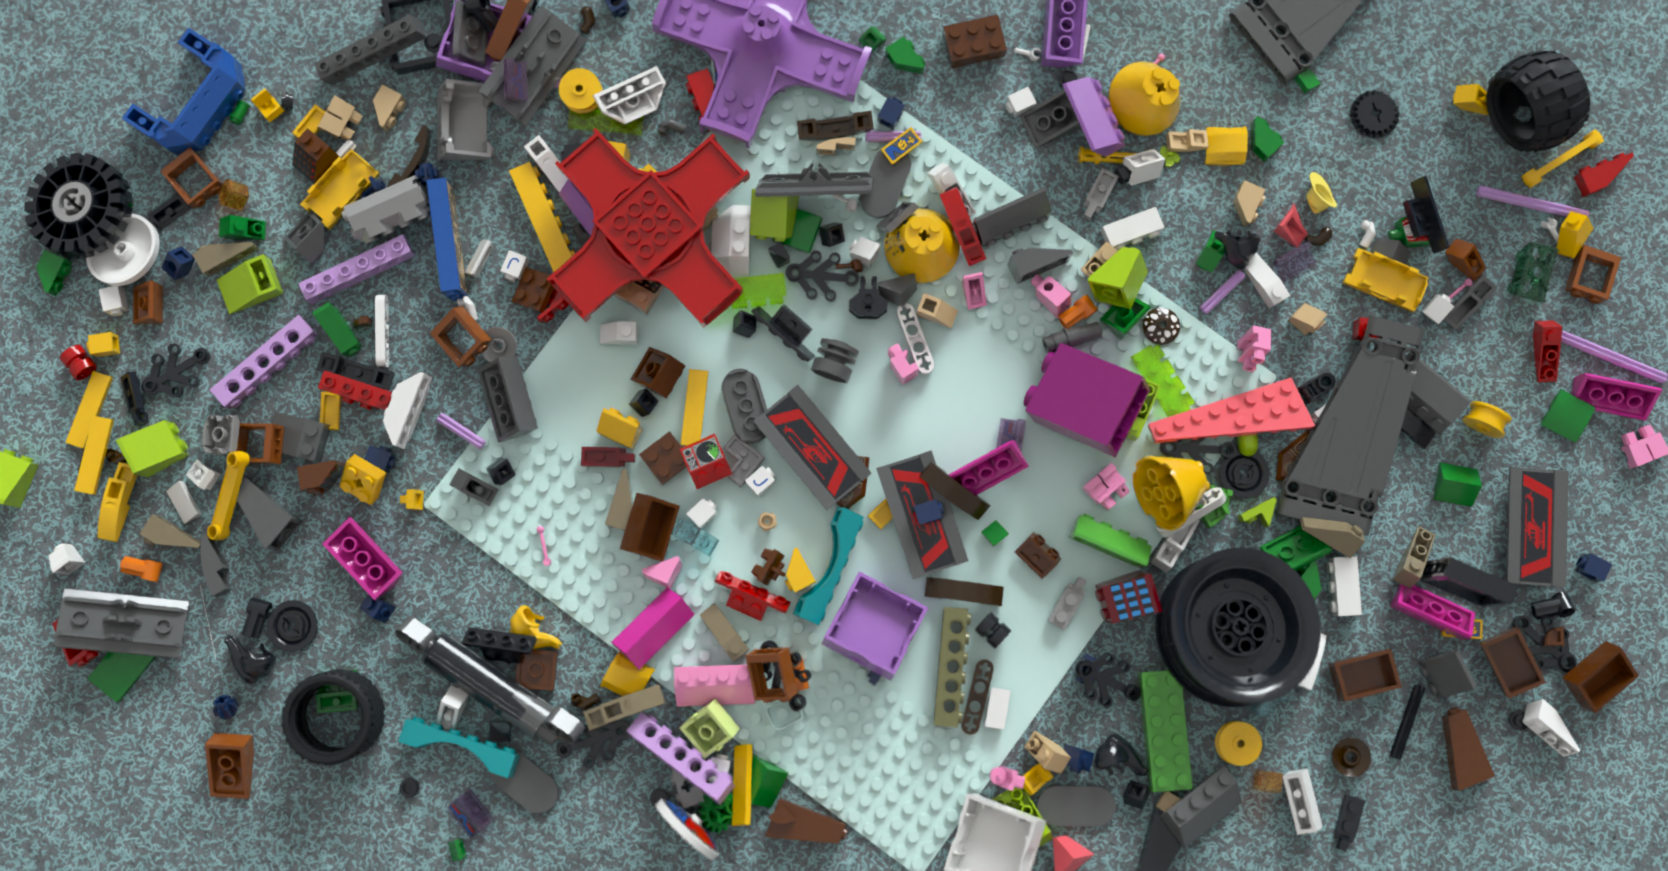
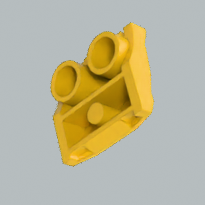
(1226, 146)
(624, 677)

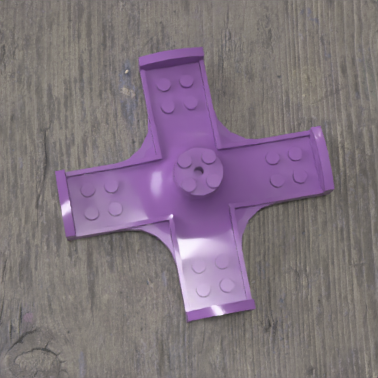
(758, 53)

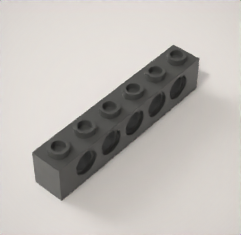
(370, 50)

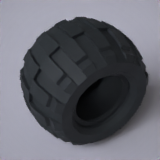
(1553, 92)

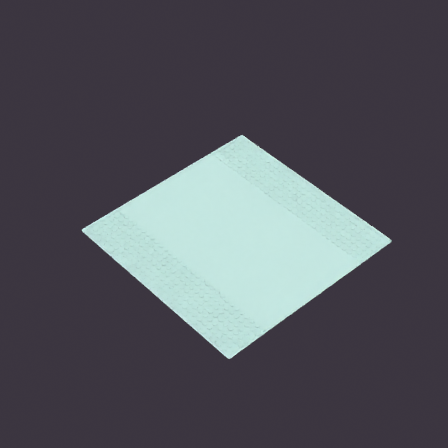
(859, 745)

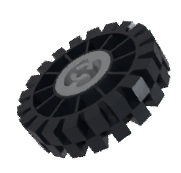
(95, 188)

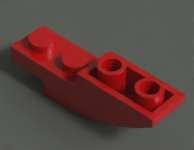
(962, 226)

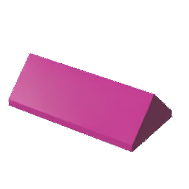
(1616, 395)
(991, 468)
(363, 559)
(1434, 611)
(653, 628)

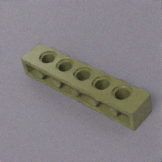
(941, 717)

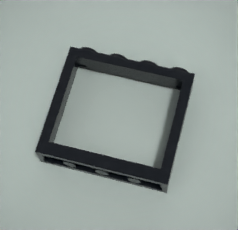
(418, 64)
(1469, 582)

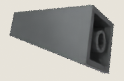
(267, 516)

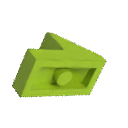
(1263, 510)

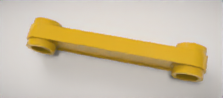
(1591, 140)
(228, 495)

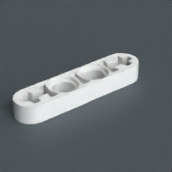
(381, 331)
(917, 338)
(1197, 514)

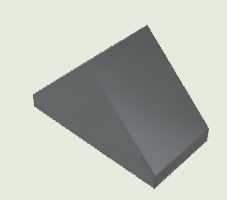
(1392, 249)
(898, 289)

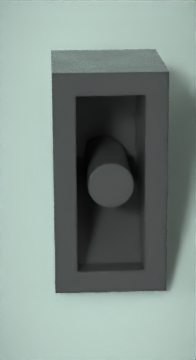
(474, 487)

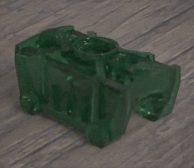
(1524, 271)

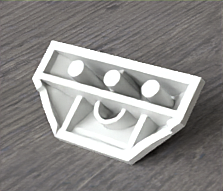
(632, 97)
(732, 240)
(405, 408)

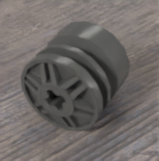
(835, 355)

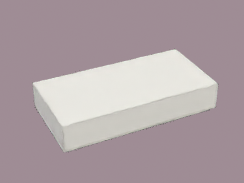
(997, 708)

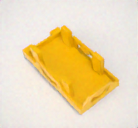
(339, 187)
(1387, 279)

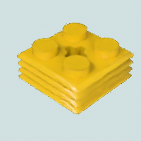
(362, 479)

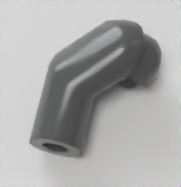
(670, 125)
(580, 233)

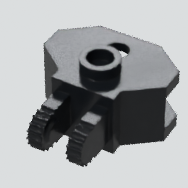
(868, 299)

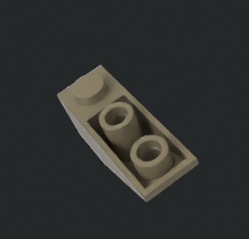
(1414, 558)

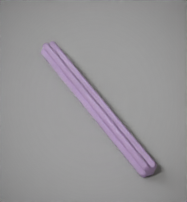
(1528, 202)
(1613, 357)

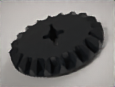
(1366, 123)
(1245, 487)
(278, 625)

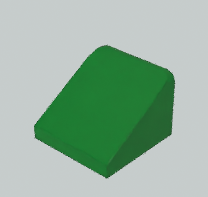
(872, 38)
(1307, 81)
(994, 533)
(457, 849)

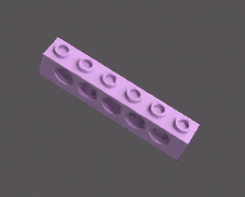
(356, 269)
(224, 388)
(716, 791)

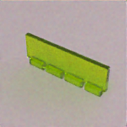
(603, 123)
(759, 288)
(1169, 394)

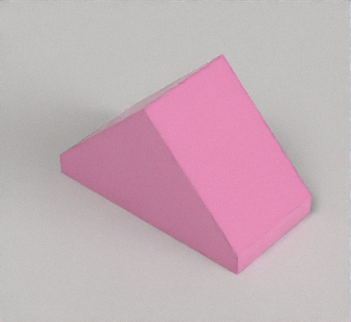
(974, 290)
(664, 572)

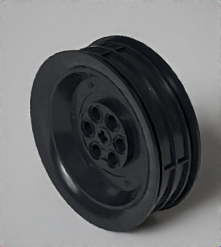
(1281, 613)

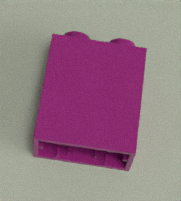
(1086, 399)

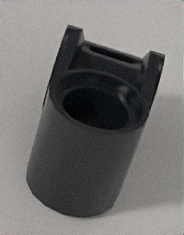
(1314, 389)

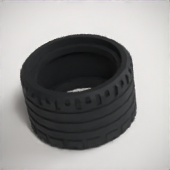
(295, 721)

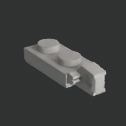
(1099, 192)
(1067, 604)

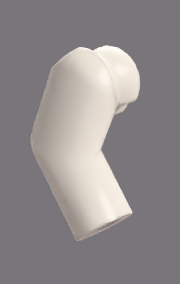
(1369, 233)
(470, 307)

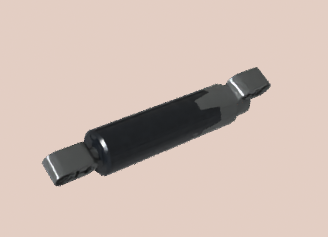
(490, 685)

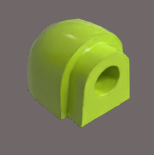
(1247, 444)

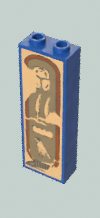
(447, 238)

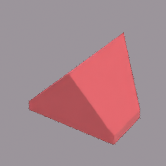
(1291, 228)
(1069, 854)

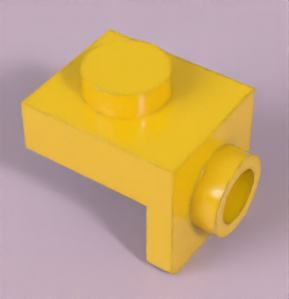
(267, 105)
(1036, 778)

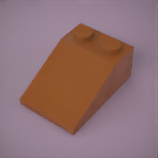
(230, 765)

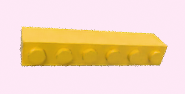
(541, 214)

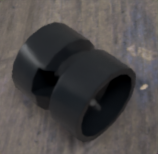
(993, 630)

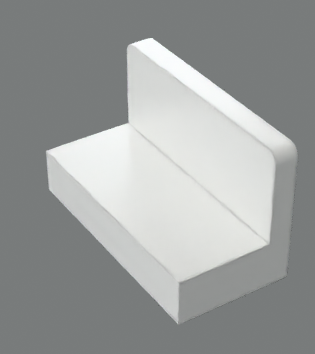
(1144, 166)

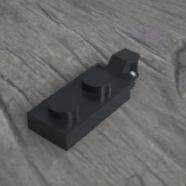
(134, 399)
(1348, 821)

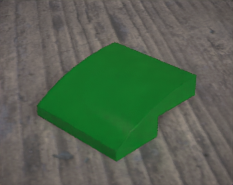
(804, 231)
(1568, 415)
(335, 699)

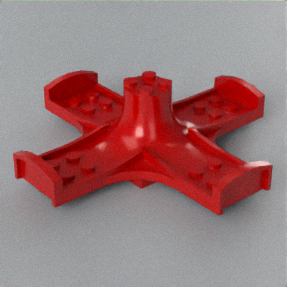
(649, 228)

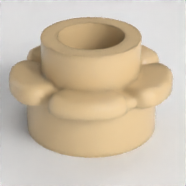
(762, 521)

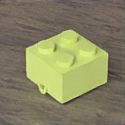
(709, 728)

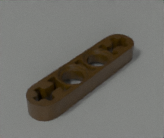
(974, 696)

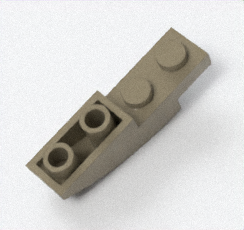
(624, 707)

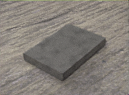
(469, 37)

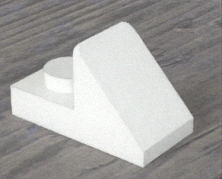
(202, 475)

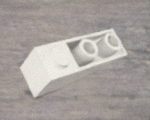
(546, 161)
(945, 180)
(1549, 726)

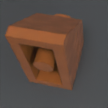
(1465, 258)

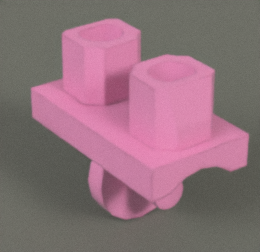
(1006, 778)

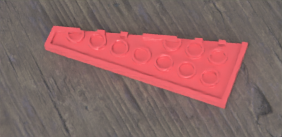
(1257, 411)

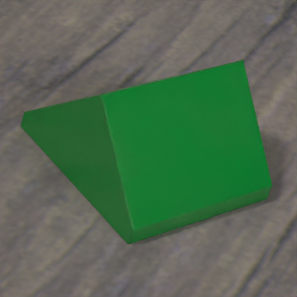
(1122, 320)
(1457, 484)
(766, 782)

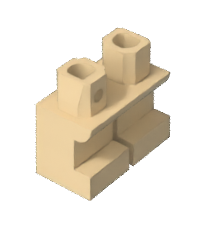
(337, 116)

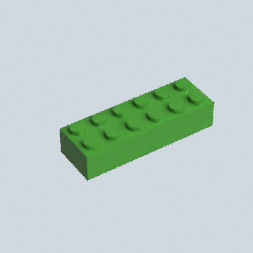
(1164, 732)

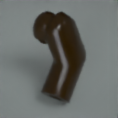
(589, 19)
(1322, 238)
(115, 456)
(584, 702)

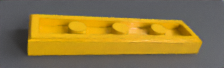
(89, 406)
(694, 406)
(94, 455)
(742, 782)

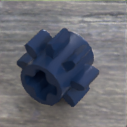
(426, 172)
(225, 707)

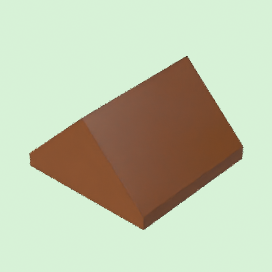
(148, 303)

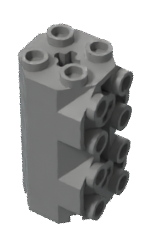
(386, 210)

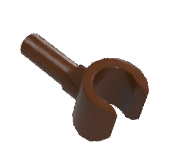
(855, 265)

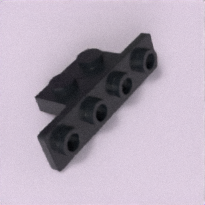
(1424, 216)
(787, 327)
(500, 645)

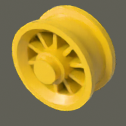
(578, 90)
(1487, 419)
(1238, 743)

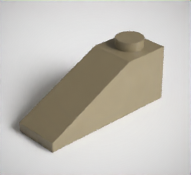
(216, 257)
(621, 503)
(162, 532)
(1336, 534)
(724, 632)

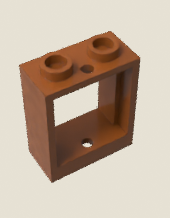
(182, 163)
(1597, 256)
(456, 315)
(272, 443)
(757, 675)

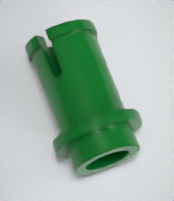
(239, 112)

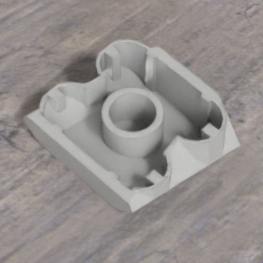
(220, 434)

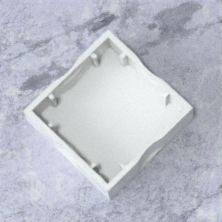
(994, 837)

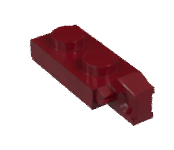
(605, 457)

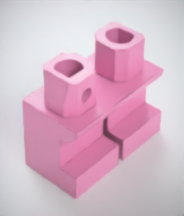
(1254, 347)
(900, 365)
(1643, 450)
(1104, 484)

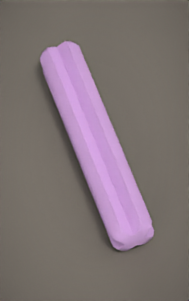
(884, 136)
(1226, 288)
(461, 431)

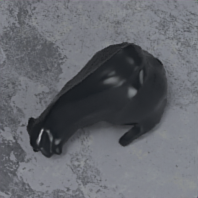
(1239, 249)
(248, 664)
(1117, 751)

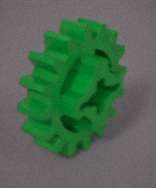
(712, 818)

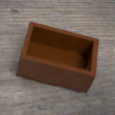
(974, 41)
(649, 527)
(1512, 662)
(1364, 675)
(1600, 676)

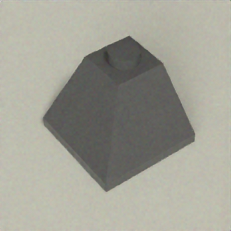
(308, 237)

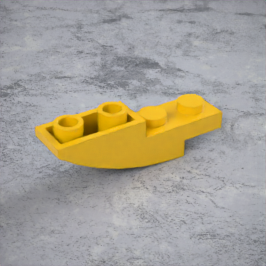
(114, 503)

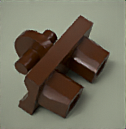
(772, 567)

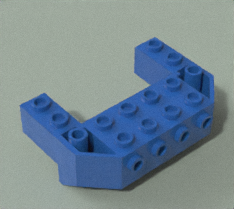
(206, 107)

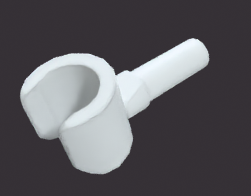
(1029, 53)
(851, 203)
(1551, 225)

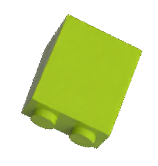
(773, 216)
(1119, 278)
(153, 448)
(15, 477)

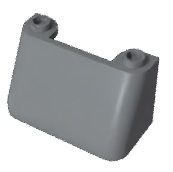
(462, 122)

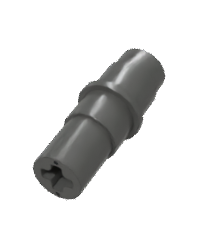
(1072, 337)

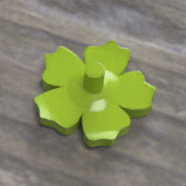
(1170, 157)

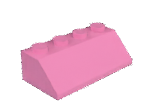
(704, 683)

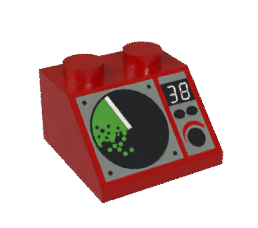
(705, 461)

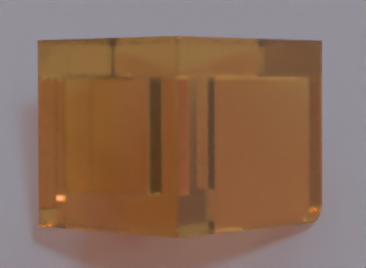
(233, 194)
(1268, 781)

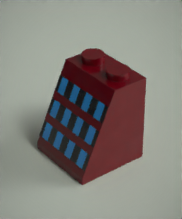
(1128, 597)

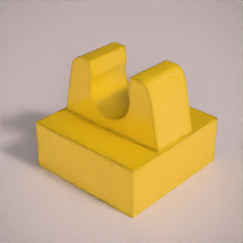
(413, 499)

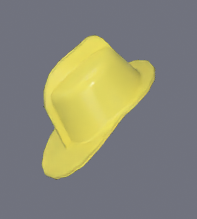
(1319, 195)

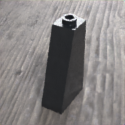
(1159, 845)

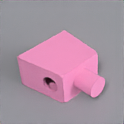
(1051, 294)

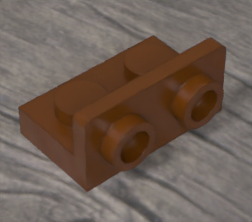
(1038, 555)

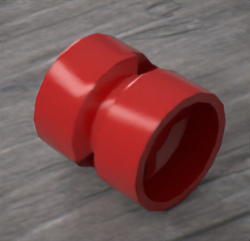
(77, 361)

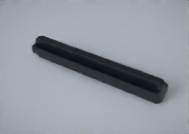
(1407, 721)

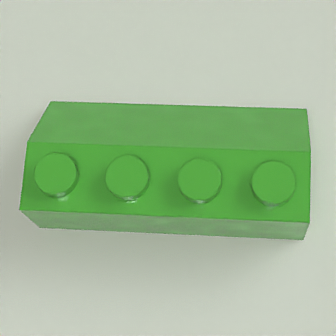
(1111, 542)

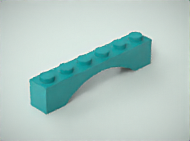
(844, 529)
(497, 760)

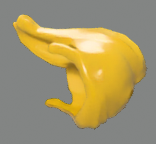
(524, 623)

